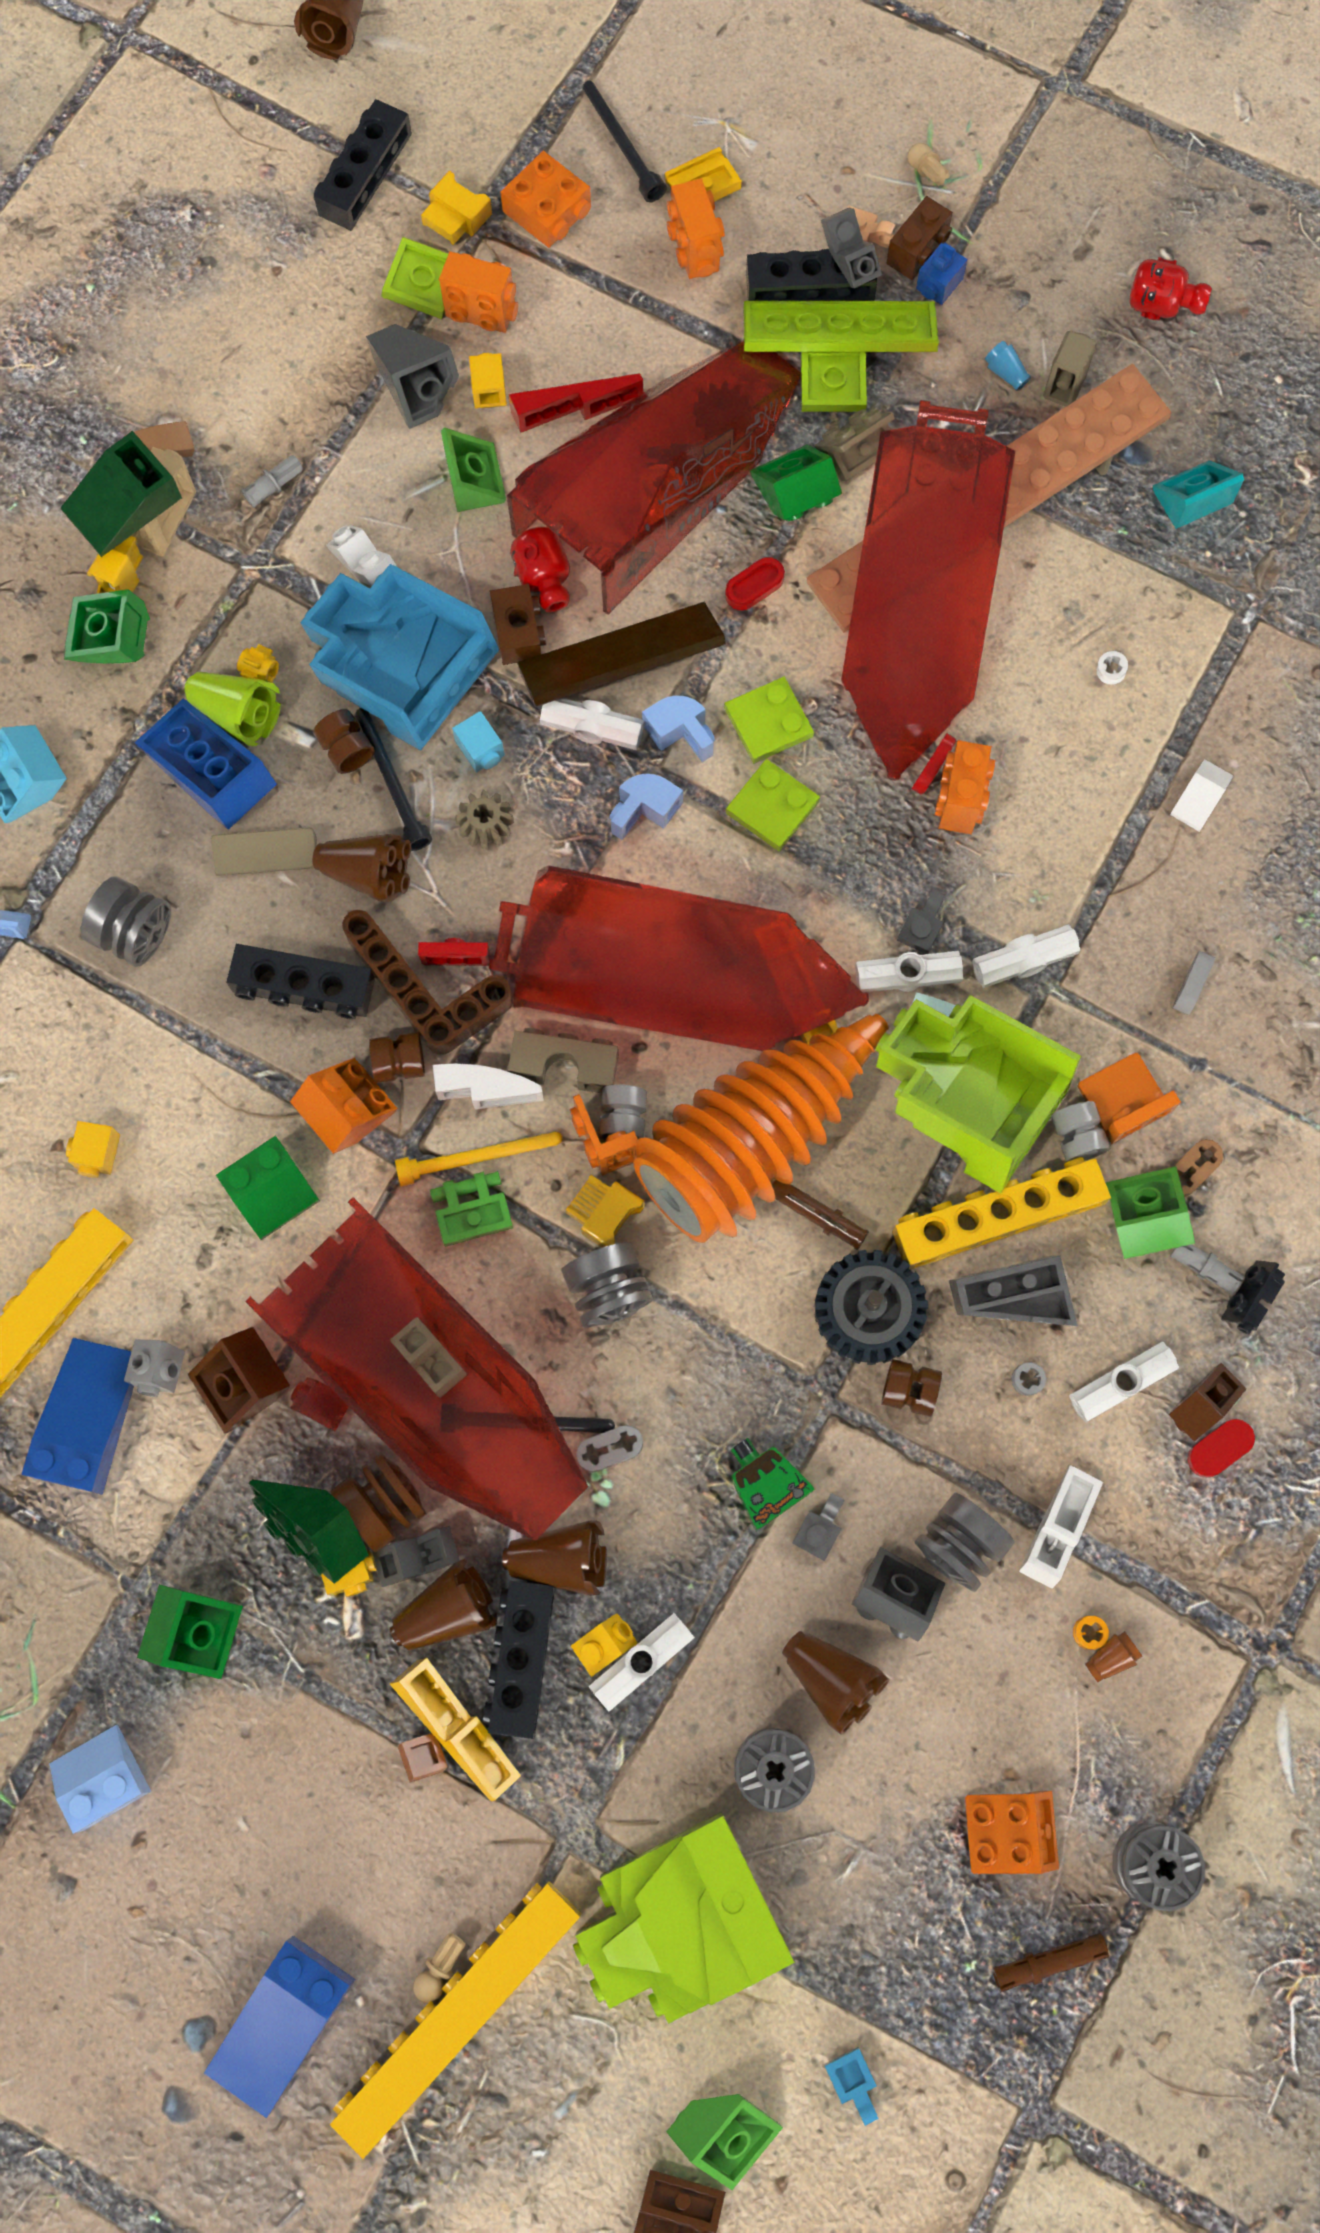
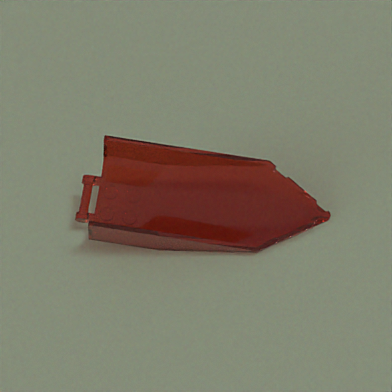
(925, 580)
(668, 962)

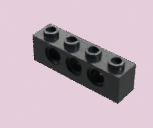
(362, 164)
(795, 283)
(252, 962)
(521, 1720)

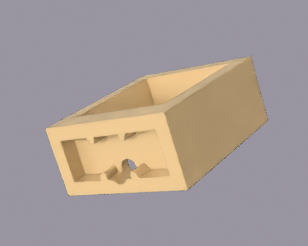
(159, 532)

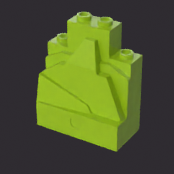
(976, 1082)
(682, 1925)

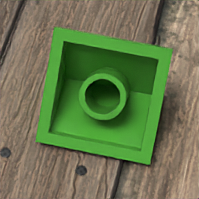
(472, 470)

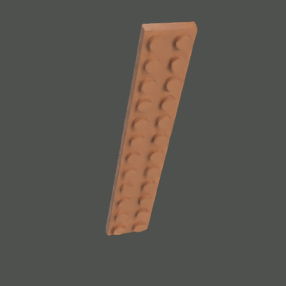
(1044, 464)

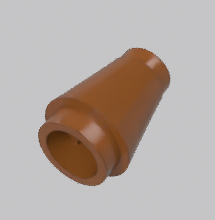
(1113, 1657)

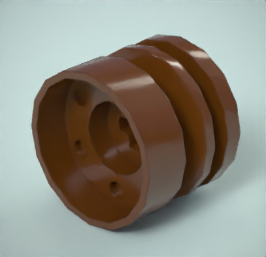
(379, 1502)

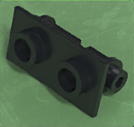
(1260, 1281)

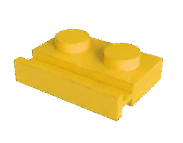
(714, 170)

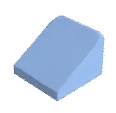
(14, 924)

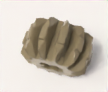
(471, 819)

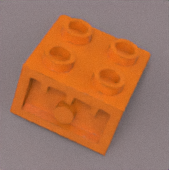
(1127, 1097)
(614, 1153)
(1012, 1833)

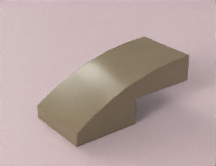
(428, 1357)

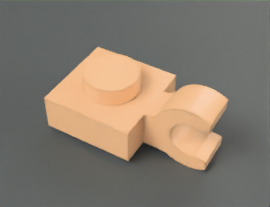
(871, 230)

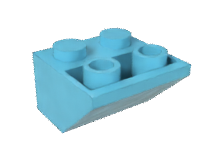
(26, 772)

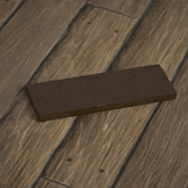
(620, 653)

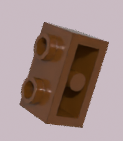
(919, 237)

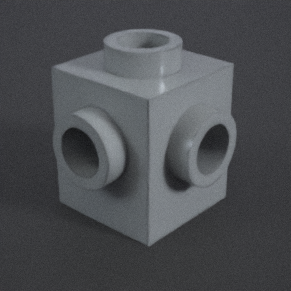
(154, 1367)

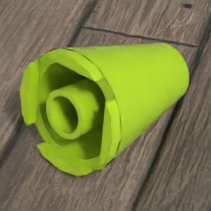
(236, 704)

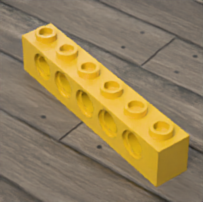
(1083, 1176)

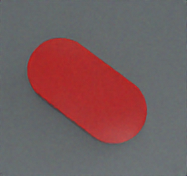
(754, 583)
(934, 764)
(1221, 1448)

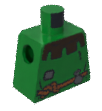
(766, 1483)

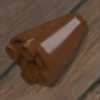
(367, 864)
(834, 1679)

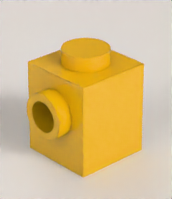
(487, 380)
(92, 1149)
(355, 1580)

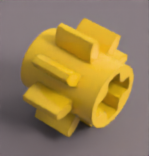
(258, 663)

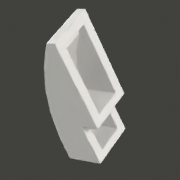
(485, 1085)
(1061, 1527)

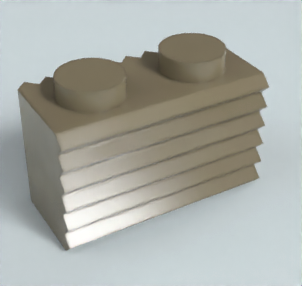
(1069, 368)

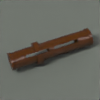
(854, 1235)
(1047, 1963)

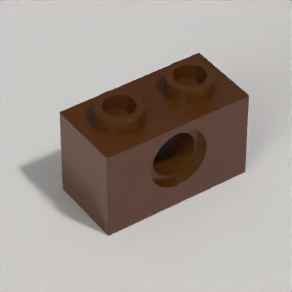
(516, 605)

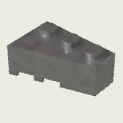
(1017, 1292)

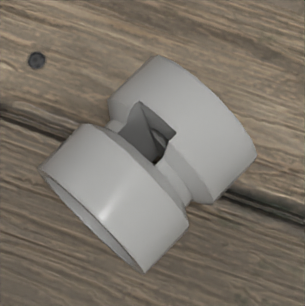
(623, 1110)
(1080, 1131)

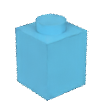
(478, 742)

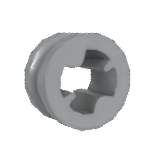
(1025, 1368)

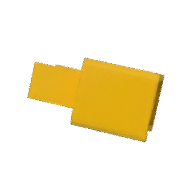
(455, 209)
(117, 568)
(603, 1209)

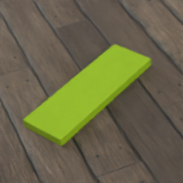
(840, 326)

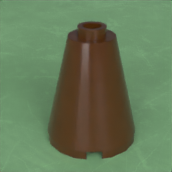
(328, 26)
(561, 1558)
(445, 1610)

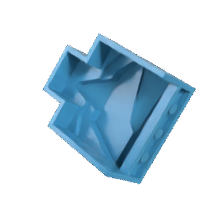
(398, 649)

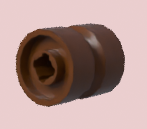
(346, 744)
(397, 1057)
(899, 1384)

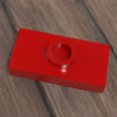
(454, 953)

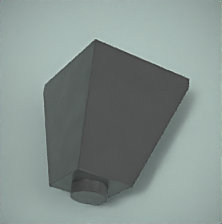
(414, 370)

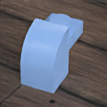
(678, 718)
(645, 796)

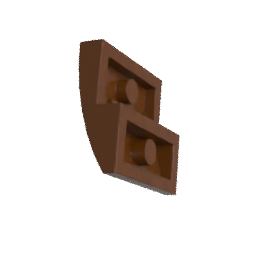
(678, 2206)

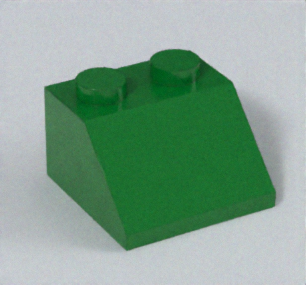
(797, 482)
(267, 1187)
(189, 1632)

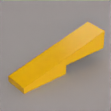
(455, 1729)

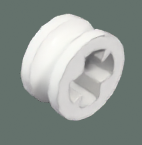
(1108, 657)

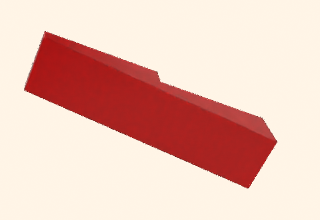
(590, 397)

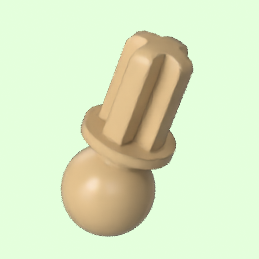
(927, 163)
(429, 1983)

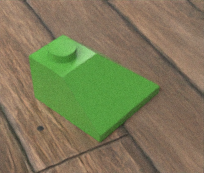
(723, 2136)

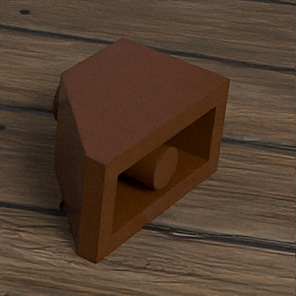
(1207, 1402)

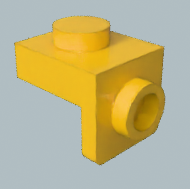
(604, 1644)

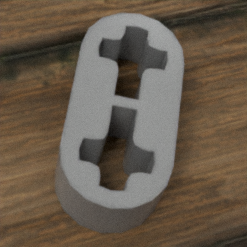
(1193, 982)
(612, 1457)

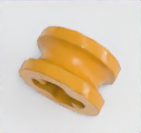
(1089, 1621)

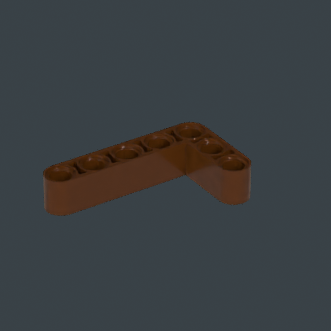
(415, 992)

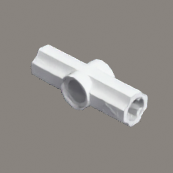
(593, 722)
(1026, 956)
(930, 969)
(1142, 1371)
(622, 1679)

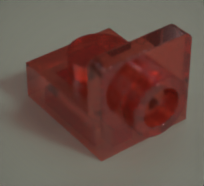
(318, 1403)

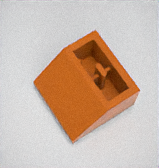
(342, 1104)

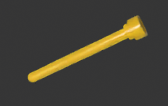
(411, 1170)

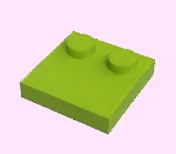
(415, 278)
(833, 381)
(768, 720)
(772, 805)

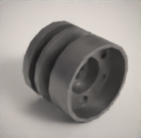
(125, 921)
(607, 1286)
(964, 1542)
(751, 1767)
(1136, 1863)

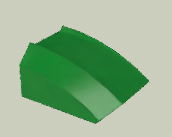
(106, 628)

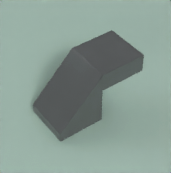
(416, 1556)

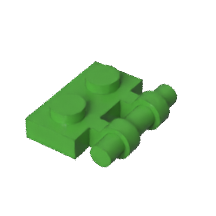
(473, 1218)

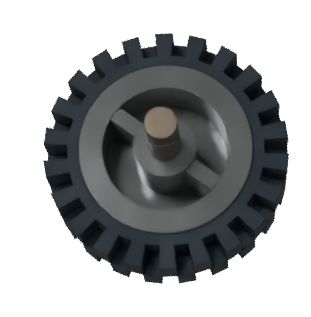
(870, 1307)

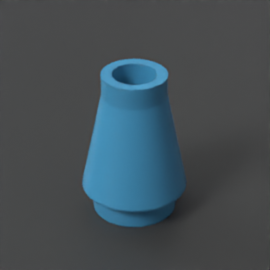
(1007, 365)

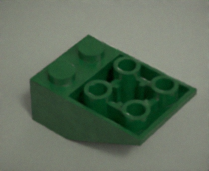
(120, 494)
(311, 1526)

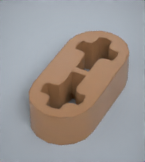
(1200, 1174)

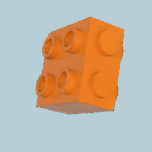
(546, 199)
(695, 228)
(478, 292)
(964, 787)

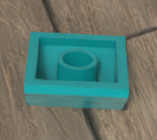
(1198, 492)

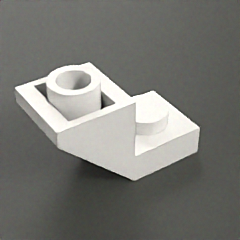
(358, 554)

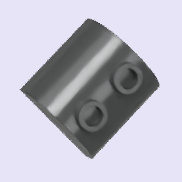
(898, 1595)

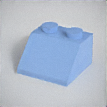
(97, 1780)

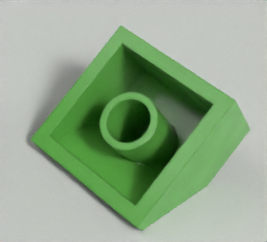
(1150, 1212)

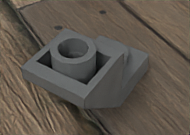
(853, 255)

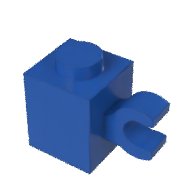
(941, 273)

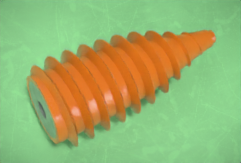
(750, 1129)

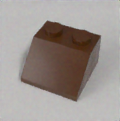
(238, 1379)

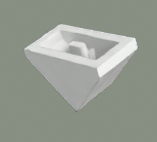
(1201, 795)

